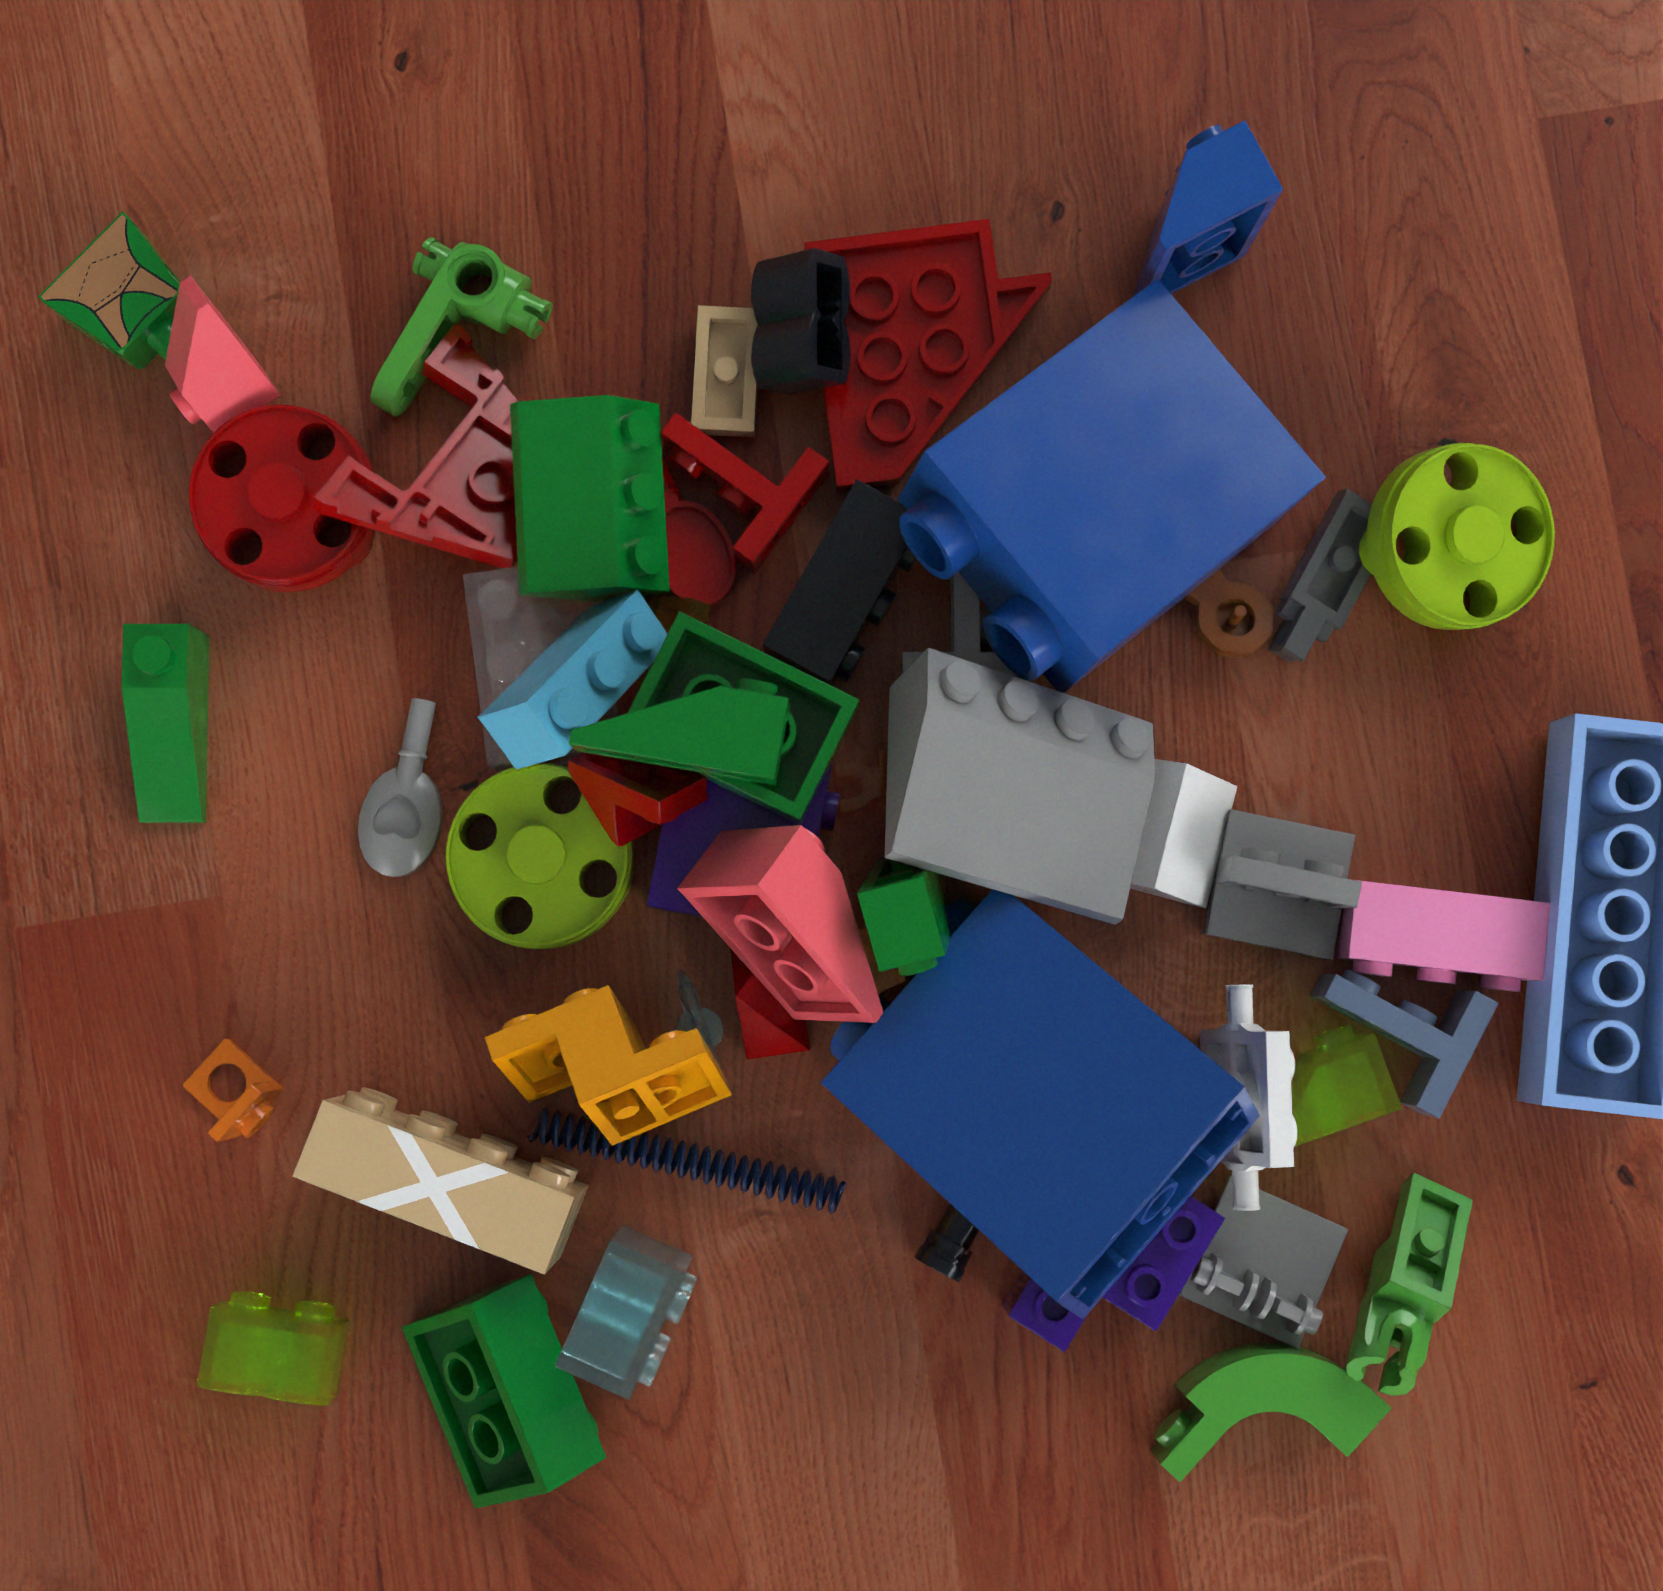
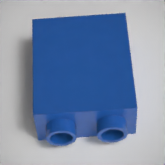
(1103, 489)
(1040, 1098)

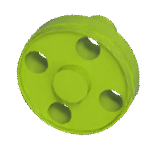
(1459, 536)
(534, 859)

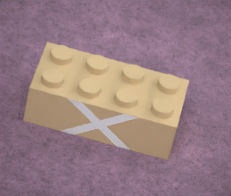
(442, 1179)

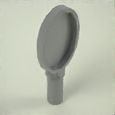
(403, 807)

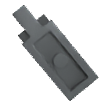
(1324, 579)

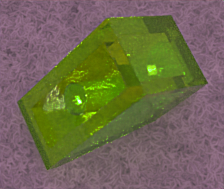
(1340, 1084)

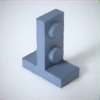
(1443, 1049)

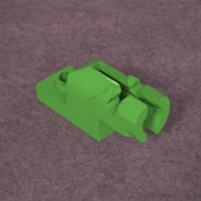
(1410, 1283)

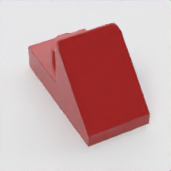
(635, 795)

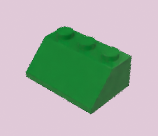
(589, 498)
(500, 1398)

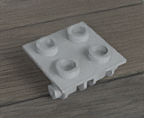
(1267, 1267)

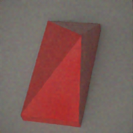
(763, 1021)

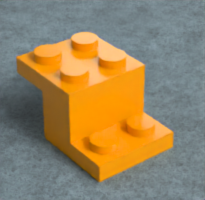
(603, 1057)

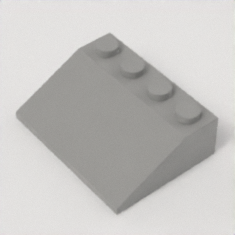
(1016, 786)

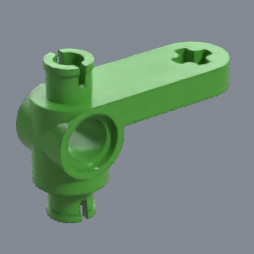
(444, 304)

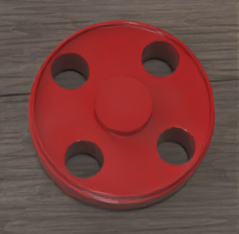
(275, 498)

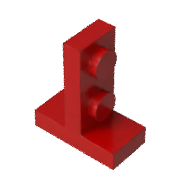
(745, 488)

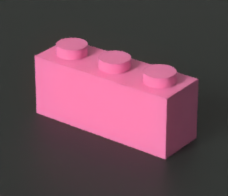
(1445, 935)

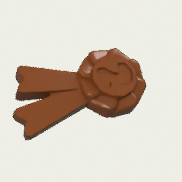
(1231, 616)

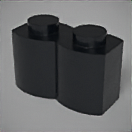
(801, 322)

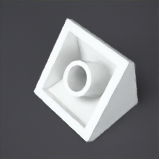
(1182, 833)

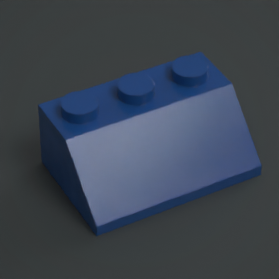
(1210, 209)

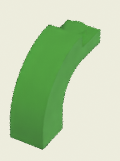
(1262, 1380)

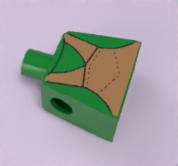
(119, 294)

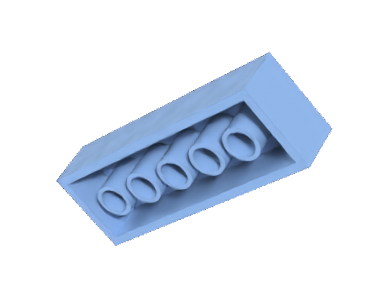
(1599, 1011)

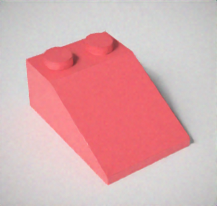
(787, 920)

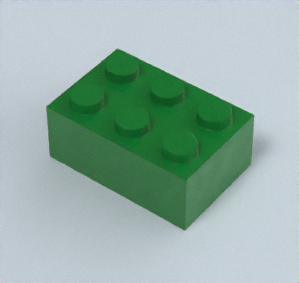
(818, 718)

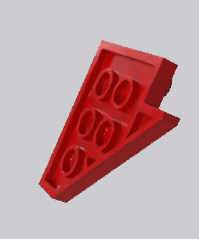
(921, 336)

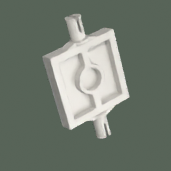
(1265, 1067)

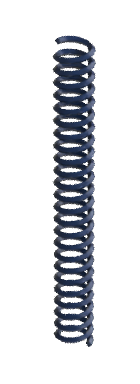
(691, 1162)

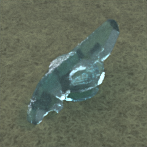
(698, 1016)

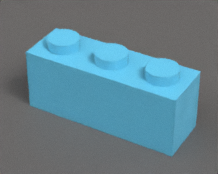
(575, 680)

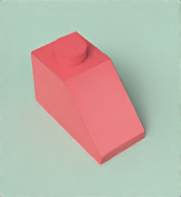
(211, 363)

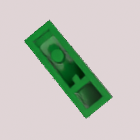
(167, 719)
(707, 732)
(905, 916)

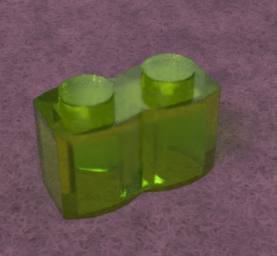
(274, 1350)

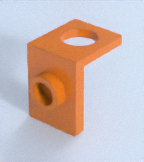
(247, 1112)

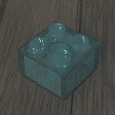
(621, 1318)

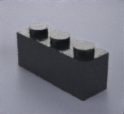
(843, 588)

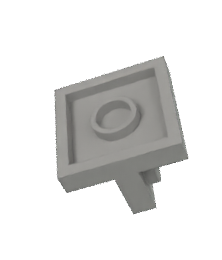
(1281, 885)

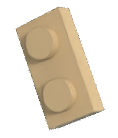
(723, 372)

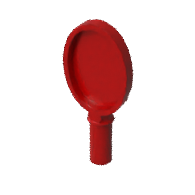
(697, 547)

